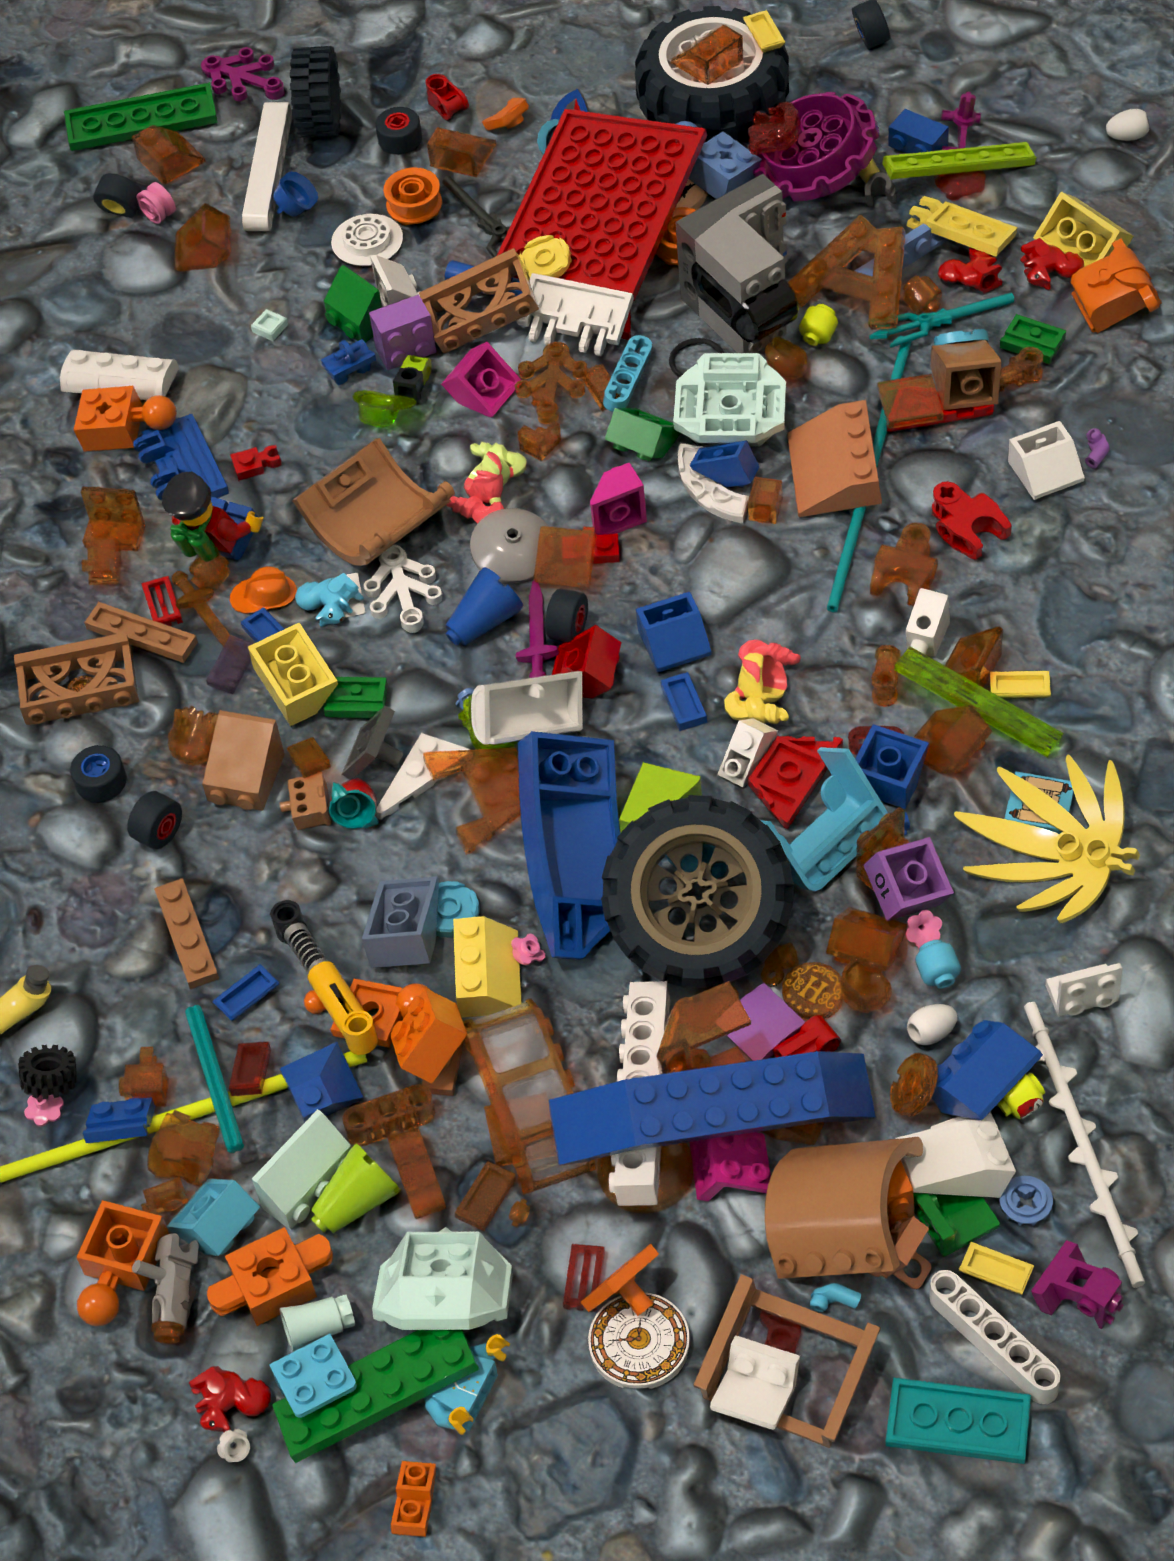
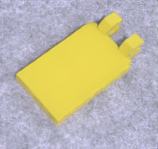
(963, 225)

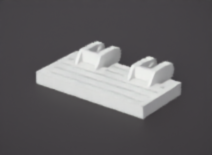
(574, 305)

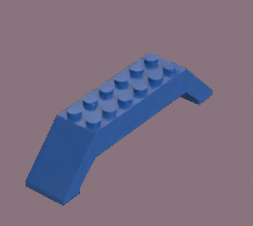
(710, 1104)

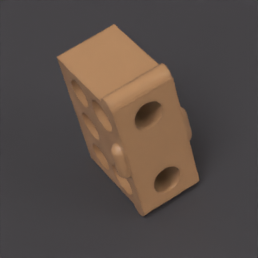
(308, 801)

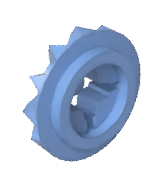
(1026, 1187)

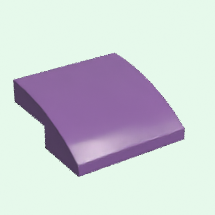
(770, 1023)

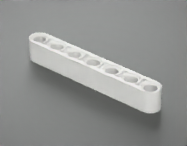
(267, 166)

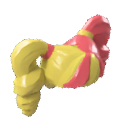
(761, 682)

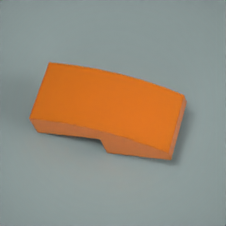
(413, 1499)

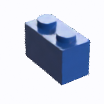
(917, 133)

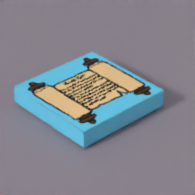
(1057, 789)

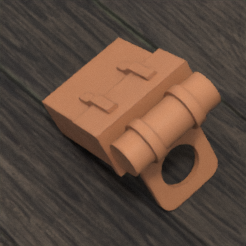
(906, 1240)

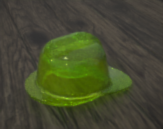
(380, 409)

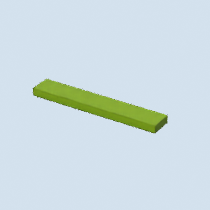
(958, 160)

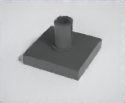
(370, 745)

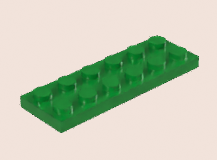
(126, 117)
(385, 1385)

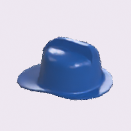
(295, 194)

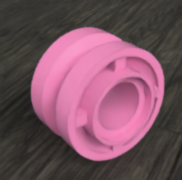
(156, 203)

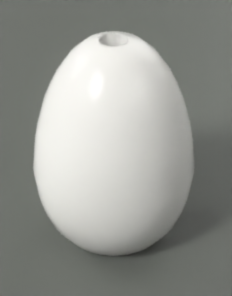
(1128, 125)
(931, 1023)

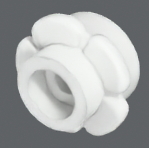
(240, 1449)

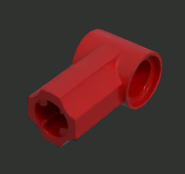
(813, 1037)

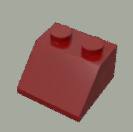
(595, 655)

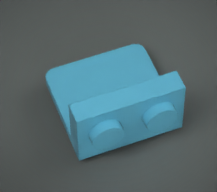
(313, 1376)

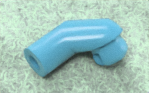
(831, 1293)

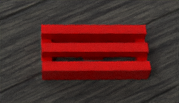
(167, 618)

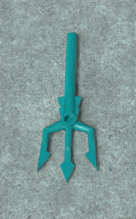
(927, 321)

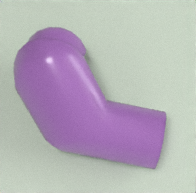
(1098, 446)

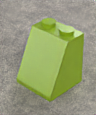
(654, 786)

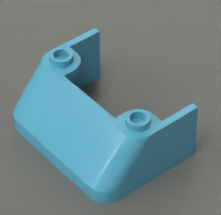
(832, 838)

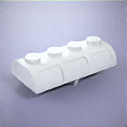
(106, 370)
(516, 707)

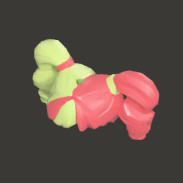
(487, 480)

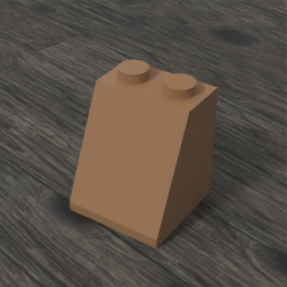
(966, 374)
(243, 760)

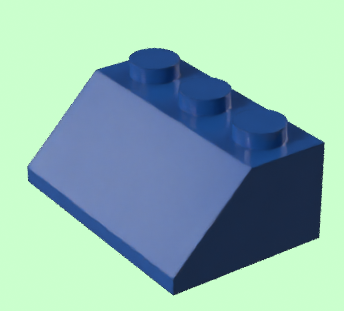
(983, 1070)

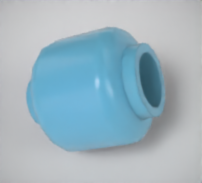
(938, 964)

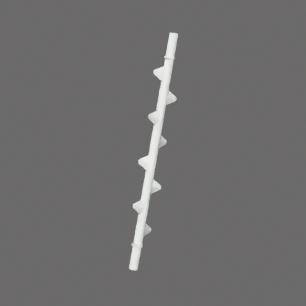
(1084, 1152)

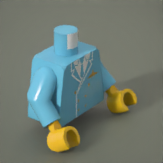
(461, 1401)

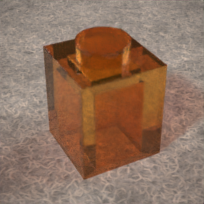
(765, 500)

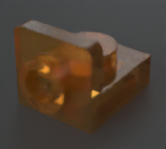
(165, 1197)

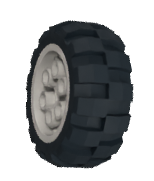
(729, 101)

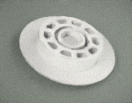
(366, 236)

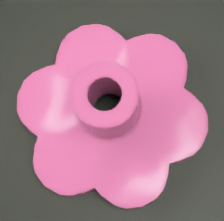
(923, 928)
(44, 1110)

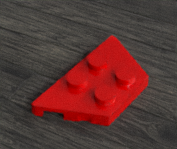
(789, 775)

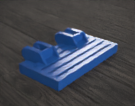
(178, 451)

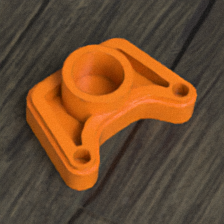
(509, 116)

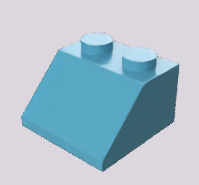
(215, 1216)

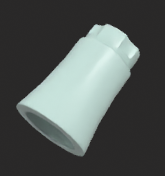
(315, 1320)

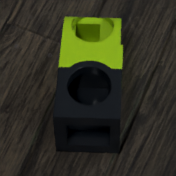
(412, 377)

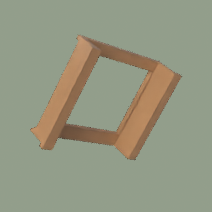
(731, 1324)

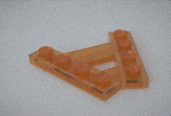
(829, 270)

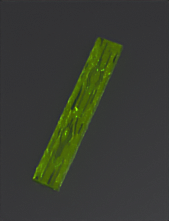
(991, 707)

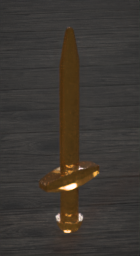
(198, 600)

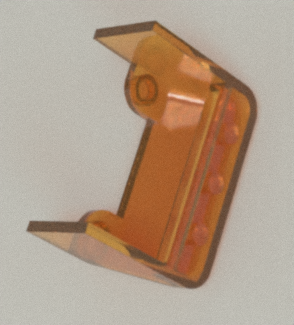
(697, 1022)

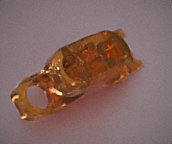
(905, 563)

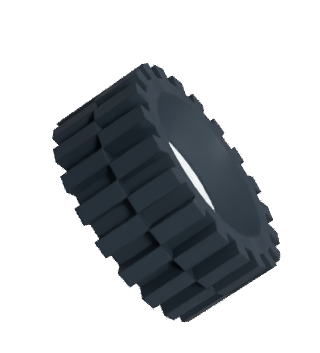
(315, 91)

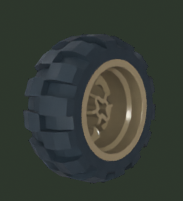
(679, 831)

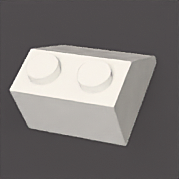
(392, 281)

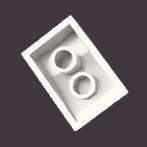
(960, 1160)

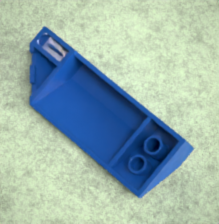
(568, 834)

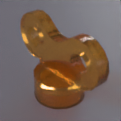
(781, 958)

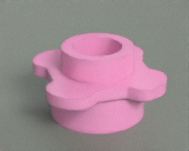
(527, 950)

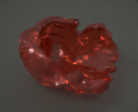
(774, 131)

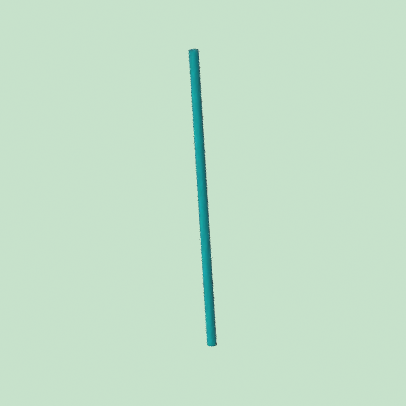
(858, 513)

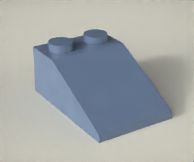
(402, 922)

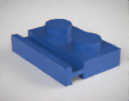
(119, 1120)

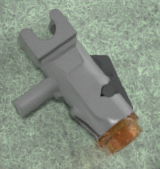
(173, 1291)

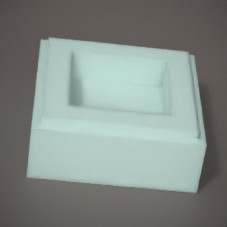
(269, 325)

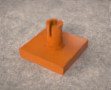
(623, 1282)

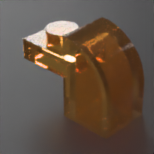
(103, 561)

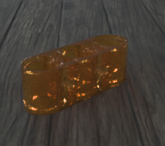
(377, 1126)
(417, 1173)

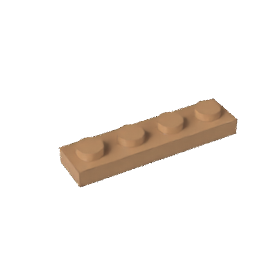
(142, 632)
(186, 933)

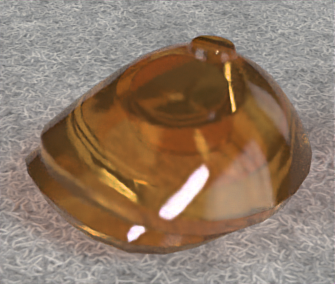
(786, 358)

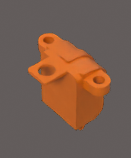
(1113, 288)

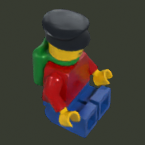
(207, 523)

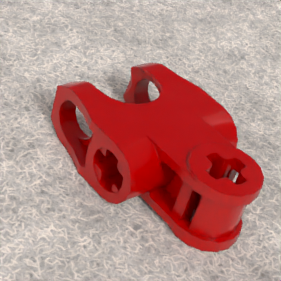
(965, 517)

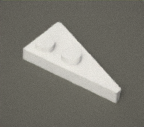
(413, 775)

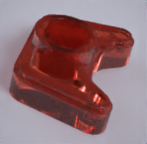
(781, 1332)

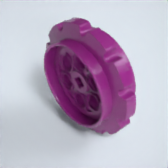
(830, 150)

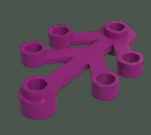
(215, 66)

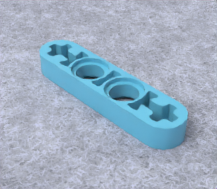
(627, 373)

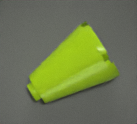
(352, 1191)

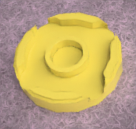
(546, 256)

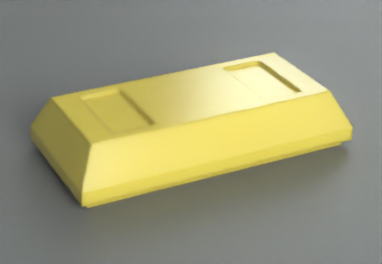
(764, 31)
(1020, 684)
(996, 1268)

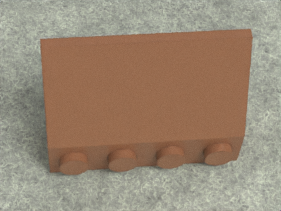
(834, 461)

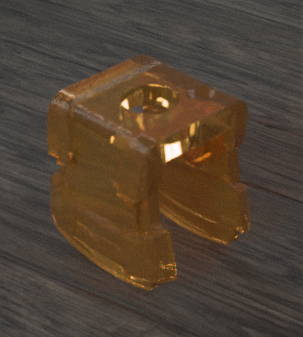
(183, 1149)

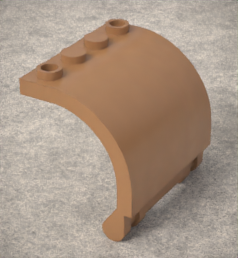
(367, 505)
(832, 1208)

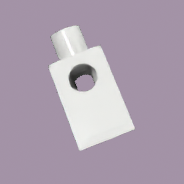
(928, 622)

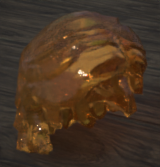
(191, 735)

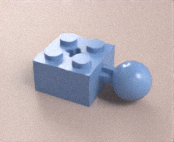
(722, 165)

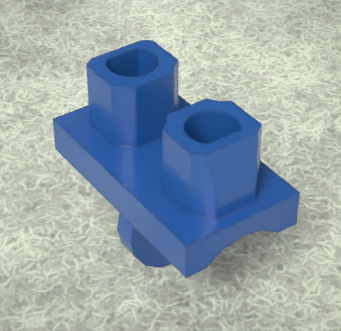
(347, 360)

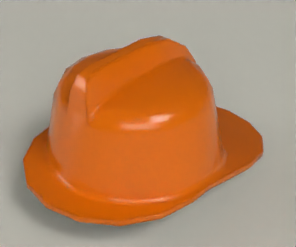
(265, 588)

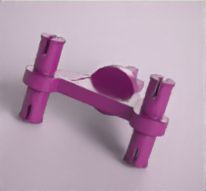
(963, 116)

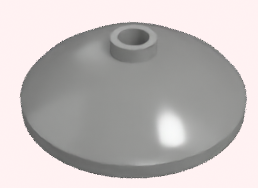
(508, 557)

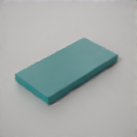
(958, 1420)

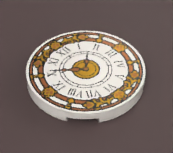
(640, 1348)

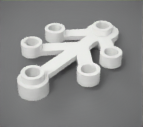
(394, 561)

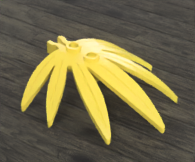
(1080, 851)

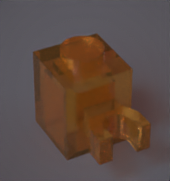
(145, 1079)

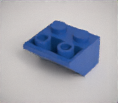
(673, 631)

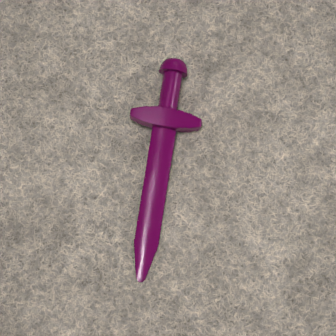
(537, 651)

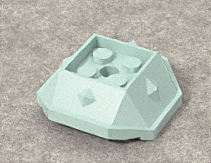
(730, 400)
(443, 1282)

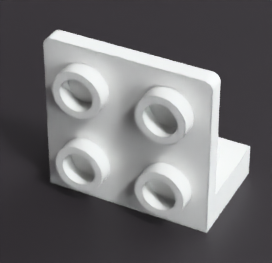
(1085, 989)
(756, 1383)

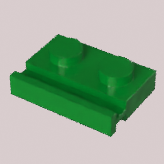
(1031, 333)
(357, 697)

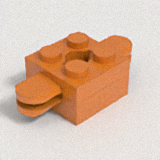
(277, 1287)

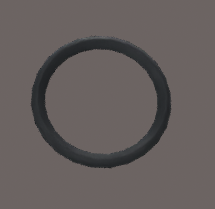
(687, 342)

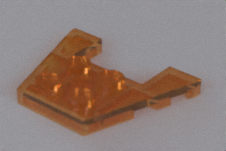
(493, 782)

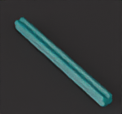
(214, 1079)

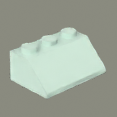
(300, 1170)

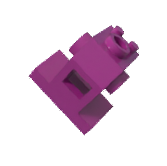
(1096, 1299)

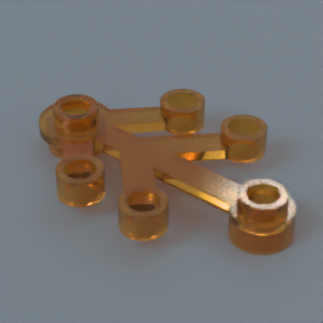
(555, 355)

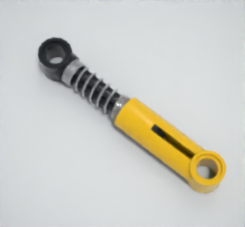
(325, 979)

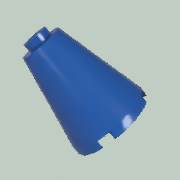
(482, 608)

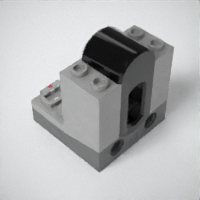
(736, 265)

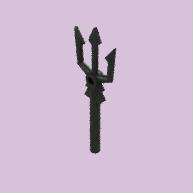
(486, 221)

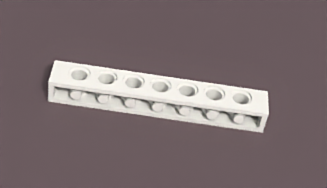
(647, 1016)

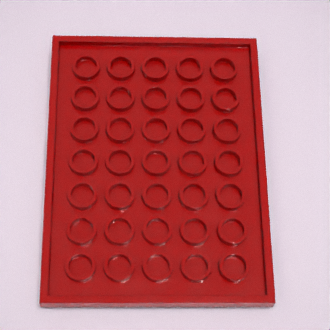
(607, 193)

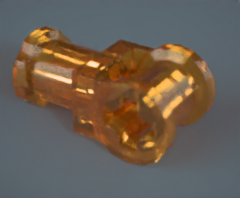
(1022, 371)
(884, 677)

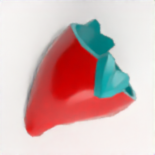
(353, 804)

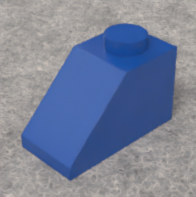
(727, 463)

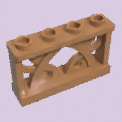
(457, 292)
(62, 659)

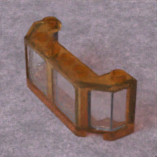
(520, 1075)

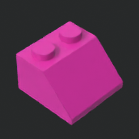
(481, 380)
(618, 501)

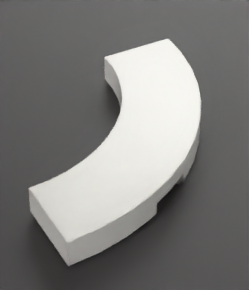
(707, 492)

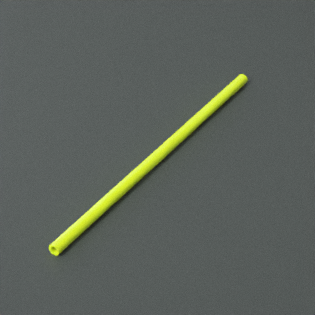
(195, 1110)

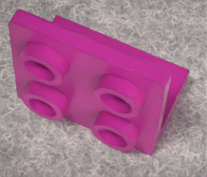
(730, 1162)

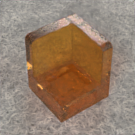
(539, 442)

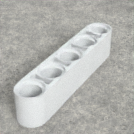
(997, 1351)

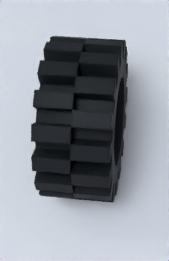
(47, 1071)

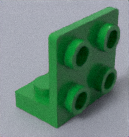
(954, 1219)

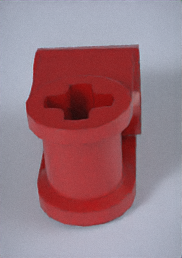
(445, 96)

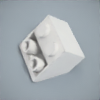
(1045, 460)

